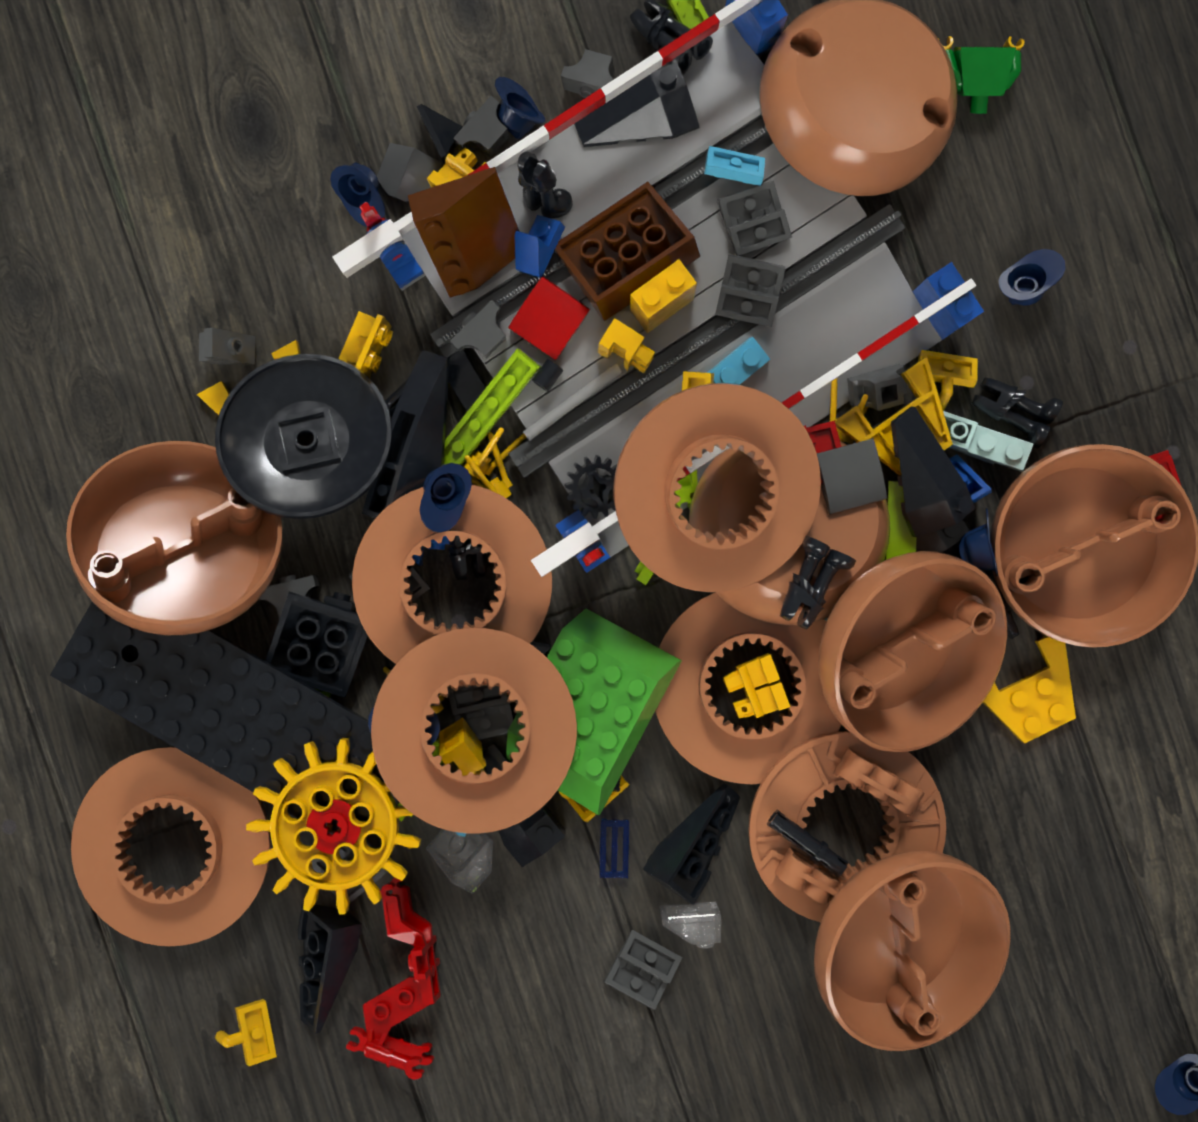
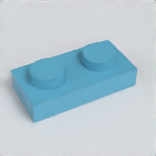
(734, 166)
(740, 363)

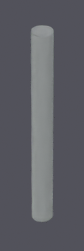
(572, 402)

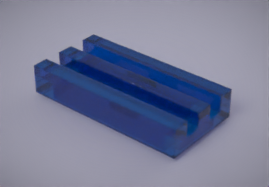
(614, 823)

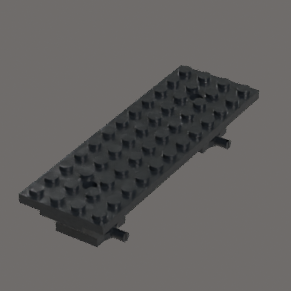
(212, 702)

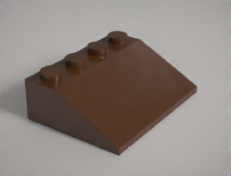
(466, 229)
(625, 249)

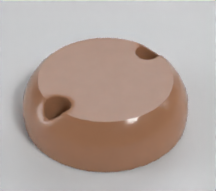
(858, 96)
(729, 495)
(170, 540)
(1093, 545)
(912, 650)
(911, 949)

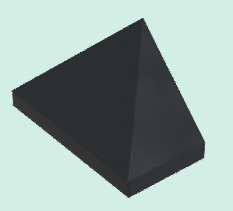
(440, 130)

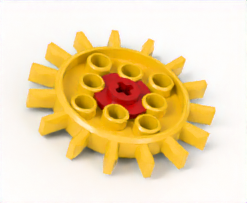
(316, 819)

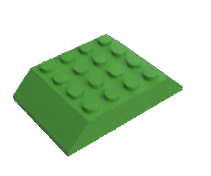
(614, 692)

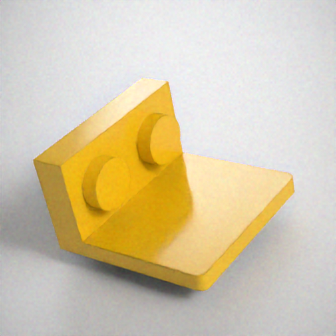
(366, 342)

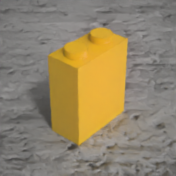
(663, 296)

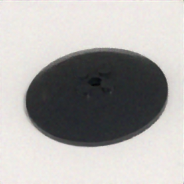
(293, 398)

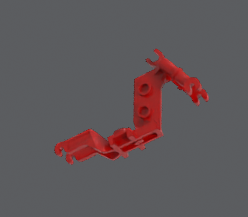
(405, 997)

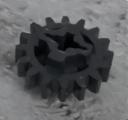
(583, 490)

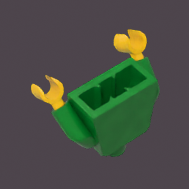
(984, 71)

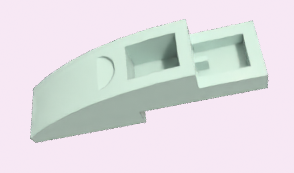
(986, 443)

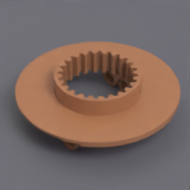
(666, 443)
(398, 533)
(691, 718)
(894, 779)
(485, 800)
(170, 916)

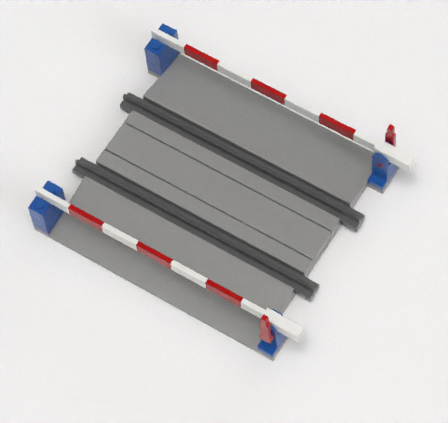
(837, 308)

